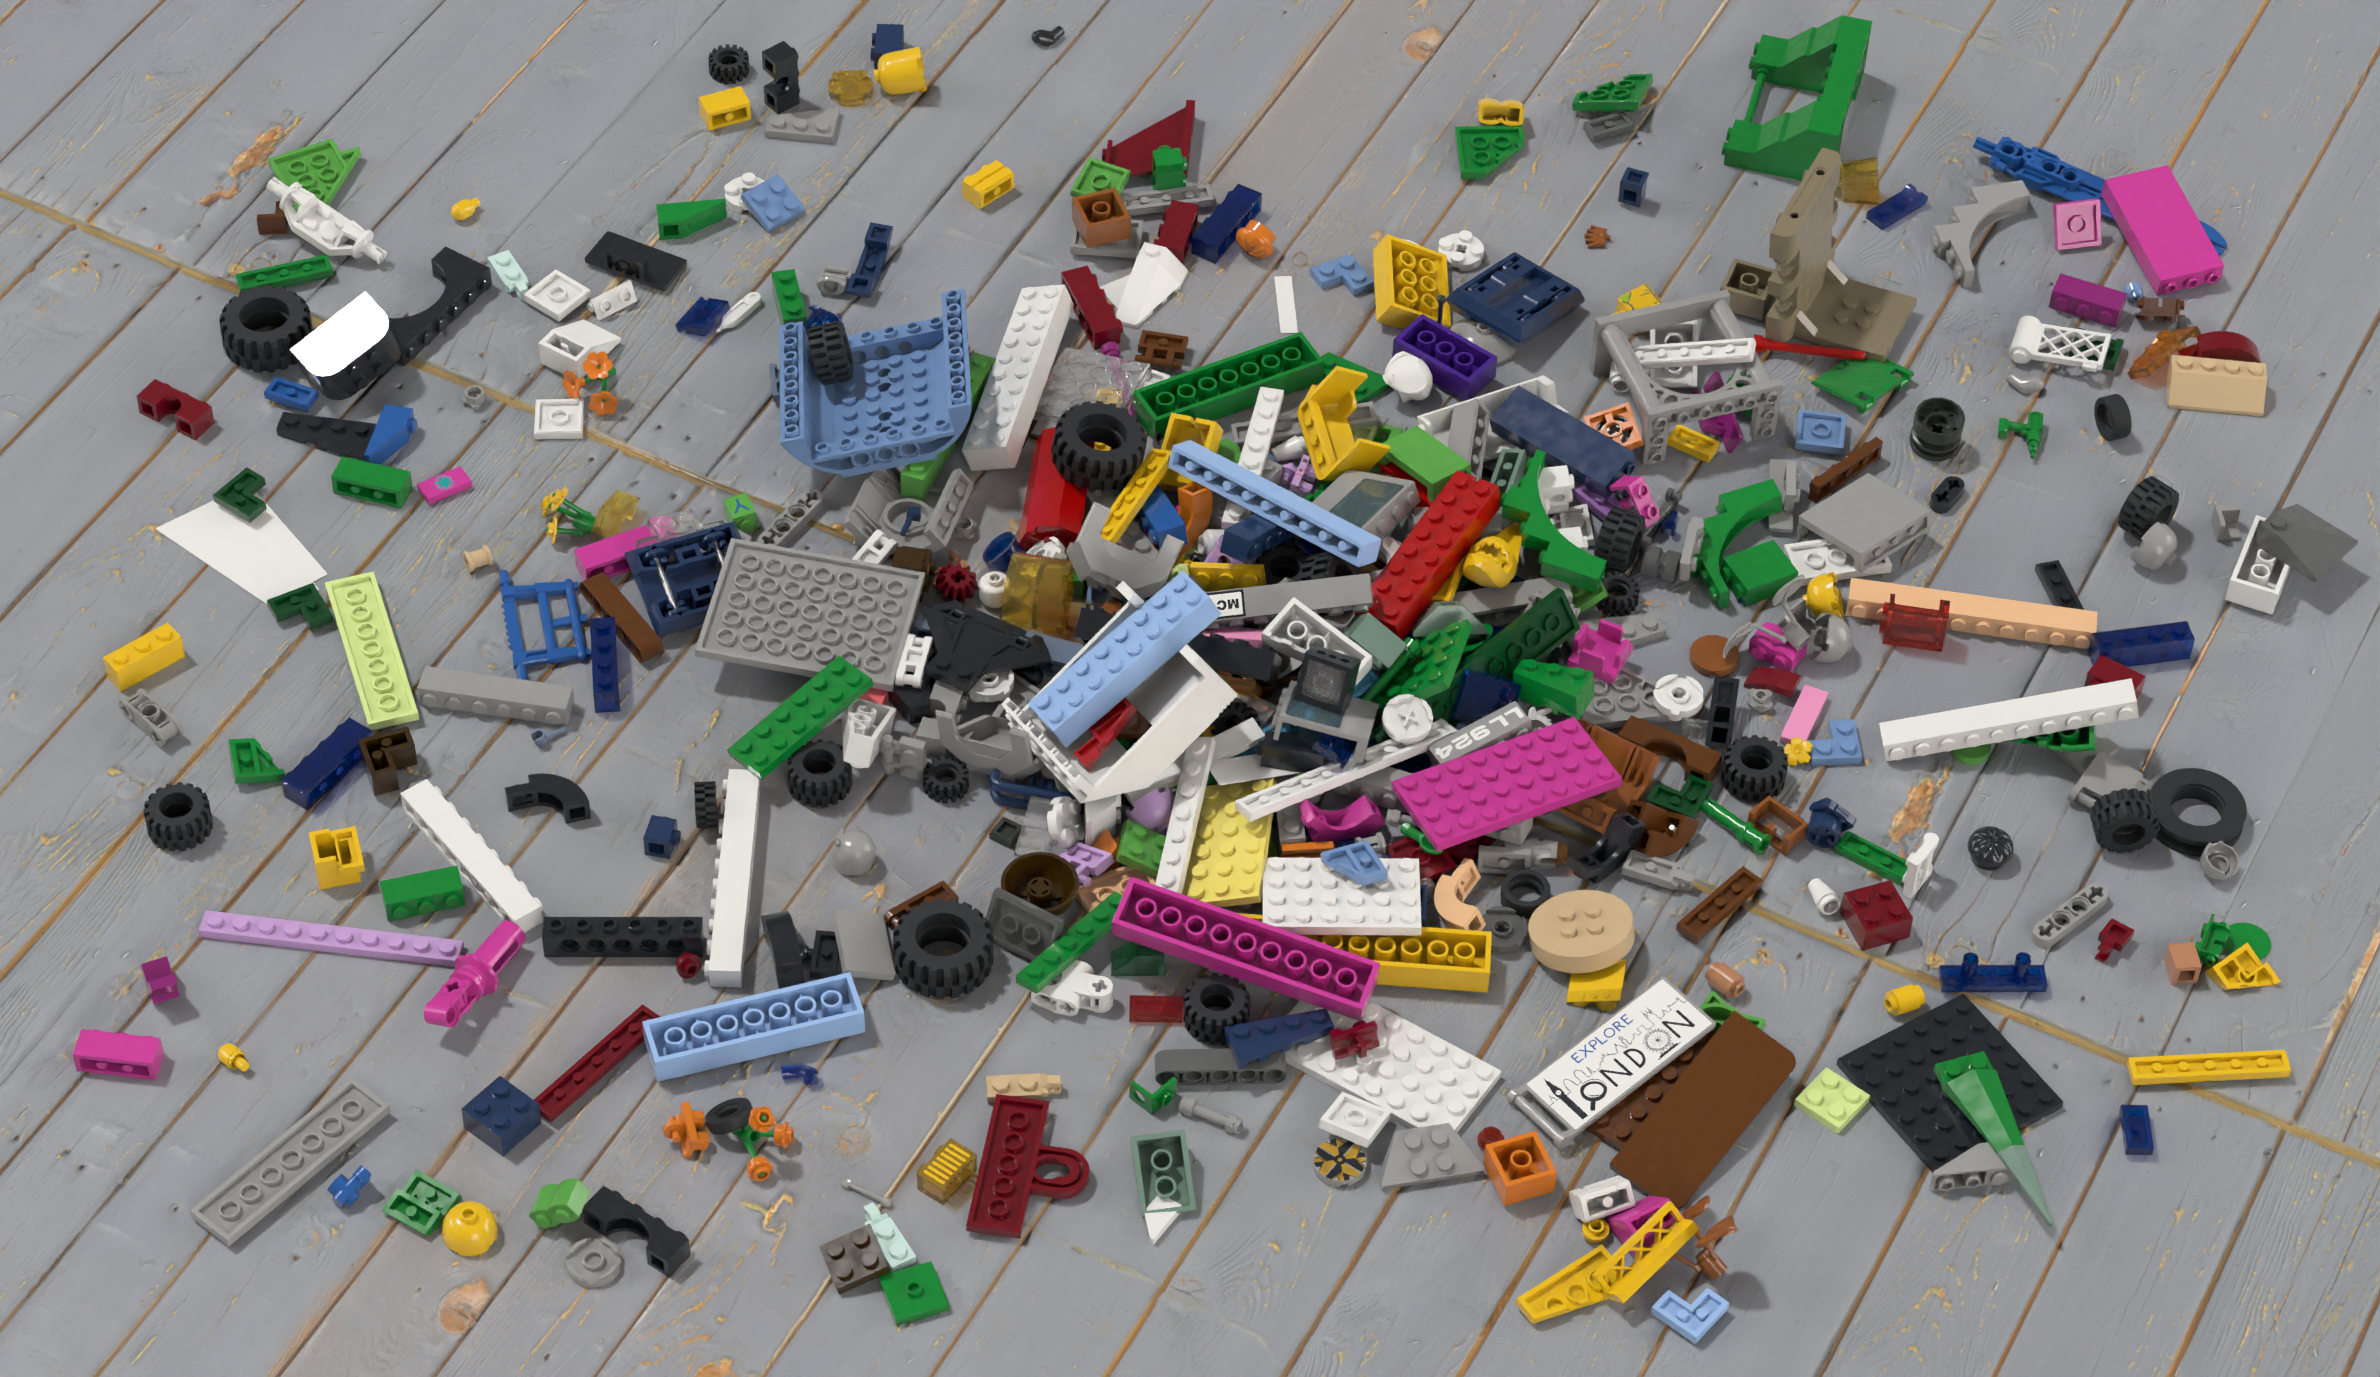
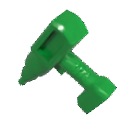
(2031, 430)

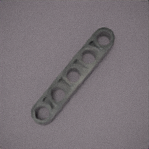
(1216, 1068)

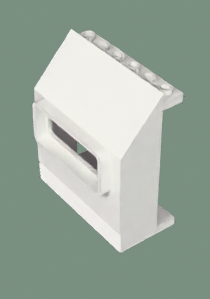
(1175, 699)

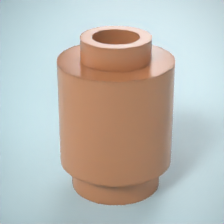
(1725, 980)

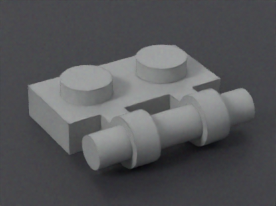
(911, 757)

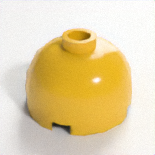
(1824, 595)
(469, 1228)

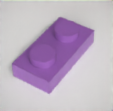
(1595, 502)

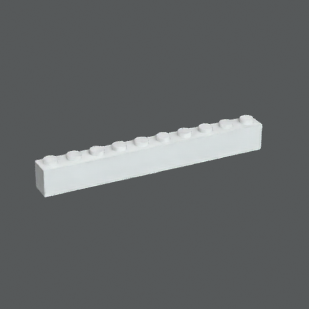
(2009, 720)
(733, 880)

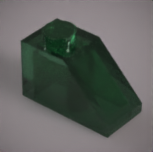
(1136, 960)

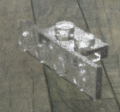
(673, 526)

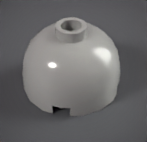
(2156, 547)
(1830, 639)

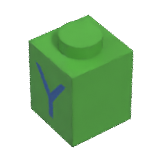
(741, 511)

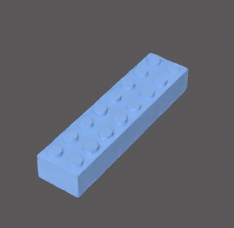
(1124, 658)
(753, 1027)

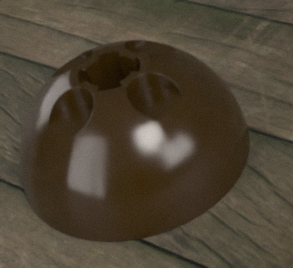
(1042, 881)

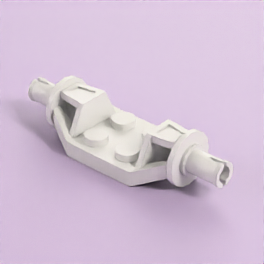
(322, 224)

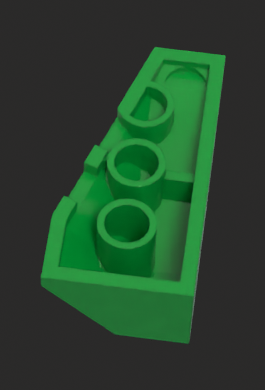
(2070, 740)

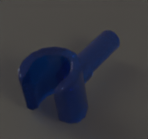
(1670, 523)

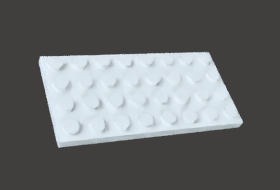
(1409, 1074)

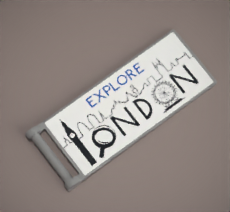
(1613, 1060)

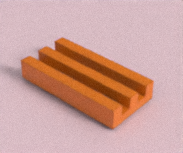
(1305, 850)

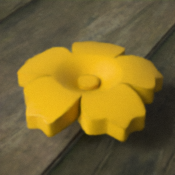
(1798, 751)

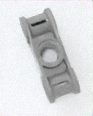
(150, 717)

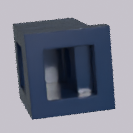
(1633, 187)

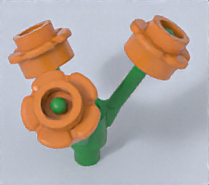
(759, 1126)

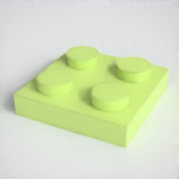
(1831, 1100)

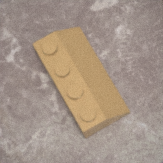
(2216, 385)

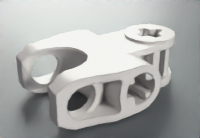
(1076, 990)

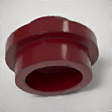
(688, 965)

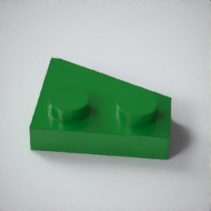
(252, 763)

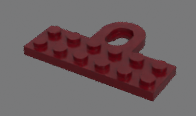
(1010, 1165)

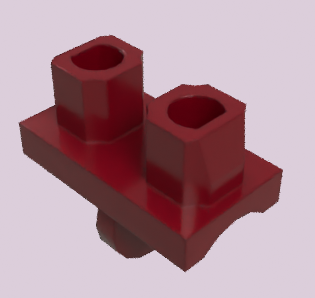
(1354, 1040)

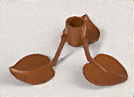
(1707, 1259)

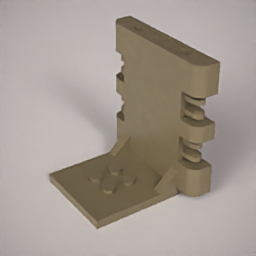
(1810, 291)

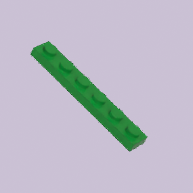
(1070, 945)

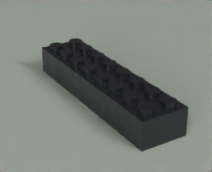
(1219, 653)

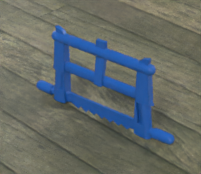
(541, 591)

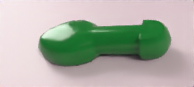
(1408, 830)

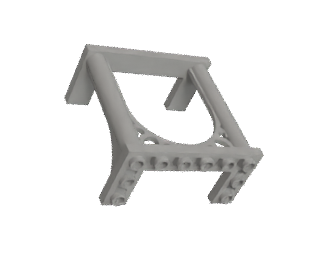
(1655, 416)

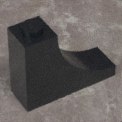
(1291, 751)

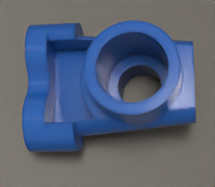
(346, 1190)

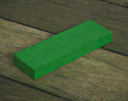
(1871, 857)

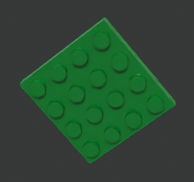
(1432, 668)

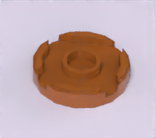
(1707, 656)

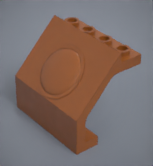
(1632, 764)

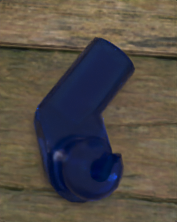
(800, 1070)

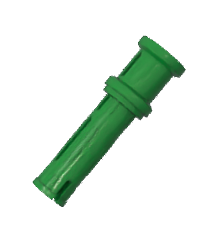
(1744, 831)

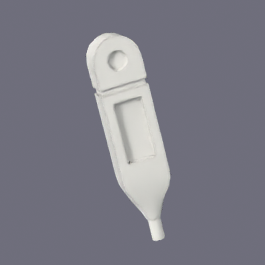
(740, 311)

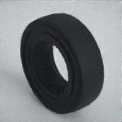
(729, 1116)

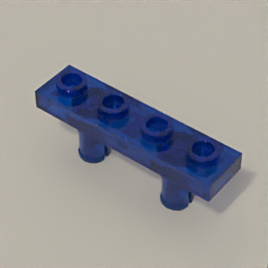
(1993, 978)

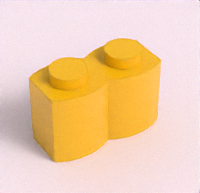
(1507, 112)

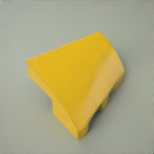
(2242, 970)

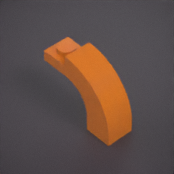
(1195, 511)

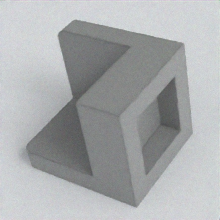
(2225, 520)

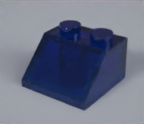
(1483, 694)

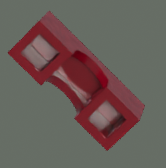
(191, 415)

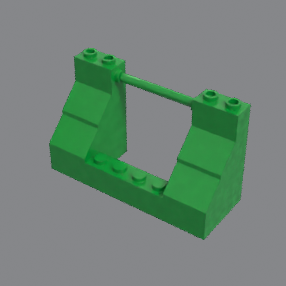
(1816, 60)

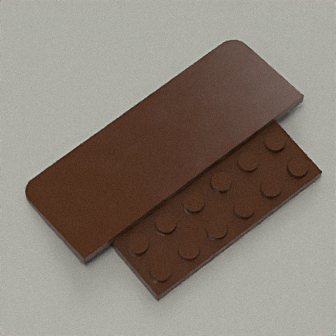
(1694, 1110)

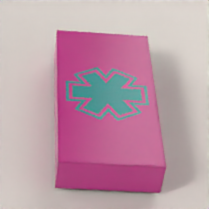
(444, 485)

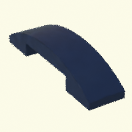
(871, 261)

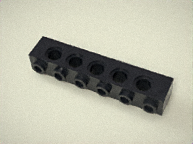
(622, 936)

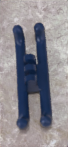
(1031, 789)

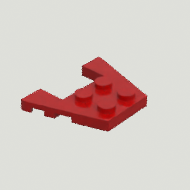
(1104, 733)

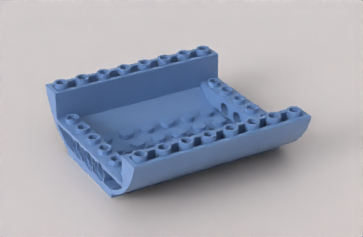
(843, 423)

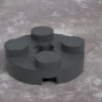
(1514, 925)

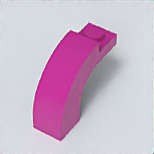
(1352, 821)

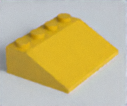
(1408, 282)

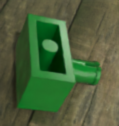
(1168, 168)

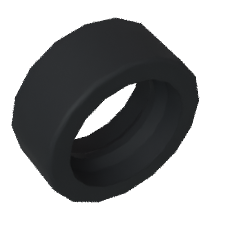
(2112, 417)
(1529, 879)

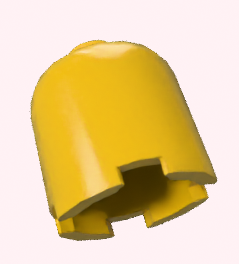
(901, 72)

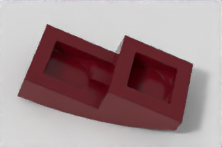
(1773, 679)

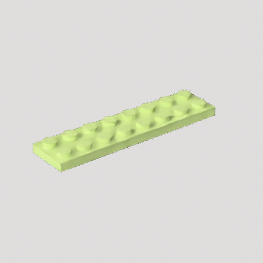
(371, 651)

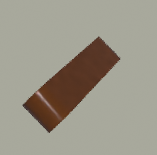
(630, 625)

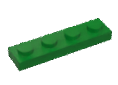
(286, 274)

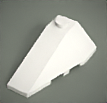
(1150, 283)

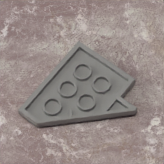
(1618, 701)

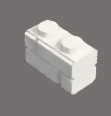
(1602, 1198)

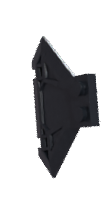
(977, 645)

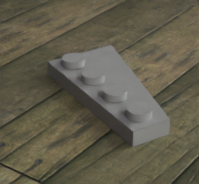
(1636, 628)

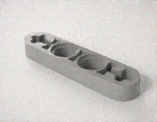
(794, 524)
(2066, 912)

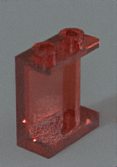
(1914, 625)

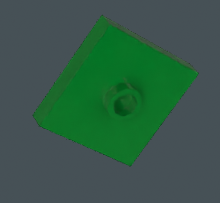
(913, 1293)

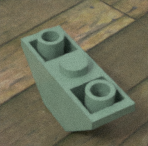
(1441, 615)

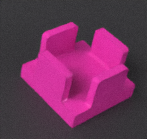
(1601, 650)

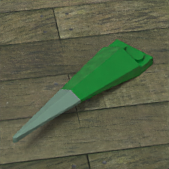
(1980, 1096)

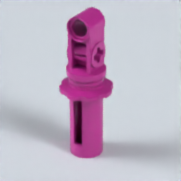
(474, 975)

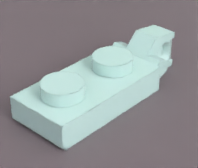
(509, 273)
(891, 1241)

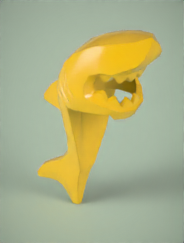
(1494, 558)

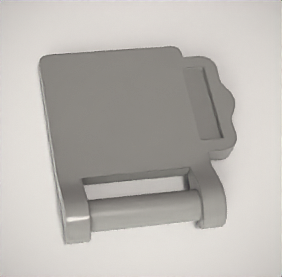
(2104, 776)

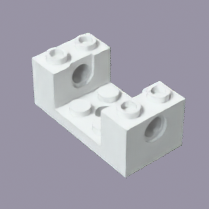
(1555, 494)

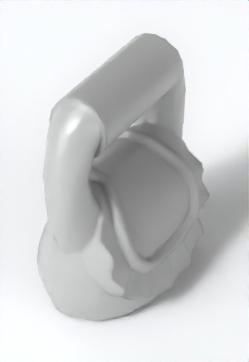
(833, 279)

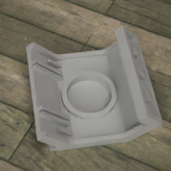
(884, 508)

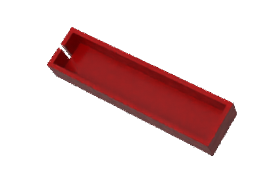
(1432, 551)

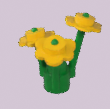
(582, 519)

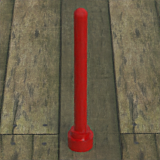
(1763, 345)

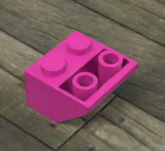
(1628, 1221)

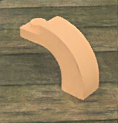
(1450, 898)

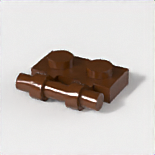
(1164, 345)

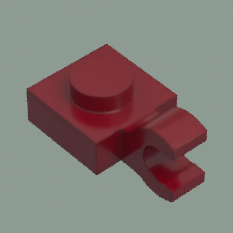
(2113, 936)

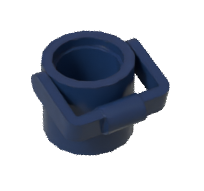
(1827, 823)

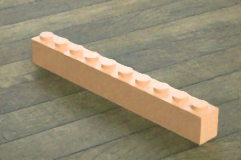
(1980, 613)

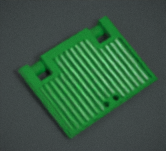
(1863, 378)

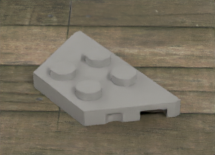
(1428, 1156)

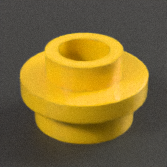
(1595, 1236)

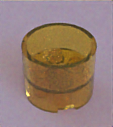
(1038, 592)

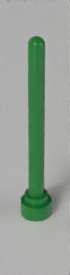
(1411, 651)

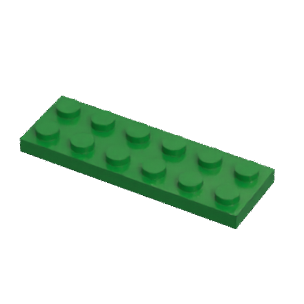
(800, 717)

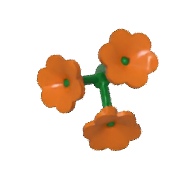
(597, 368)

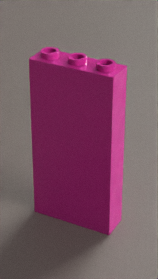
(2162, 230)

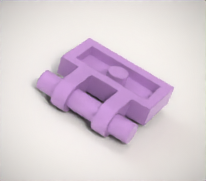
(1087, 861)

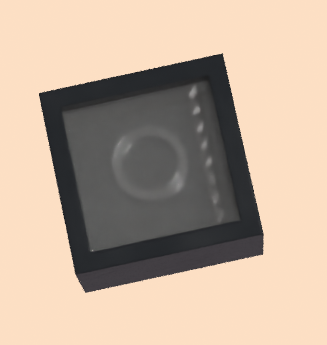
(1327, 679)

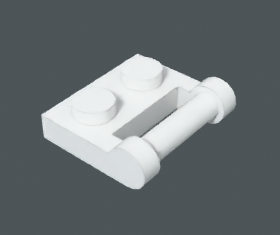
(1919, 865)

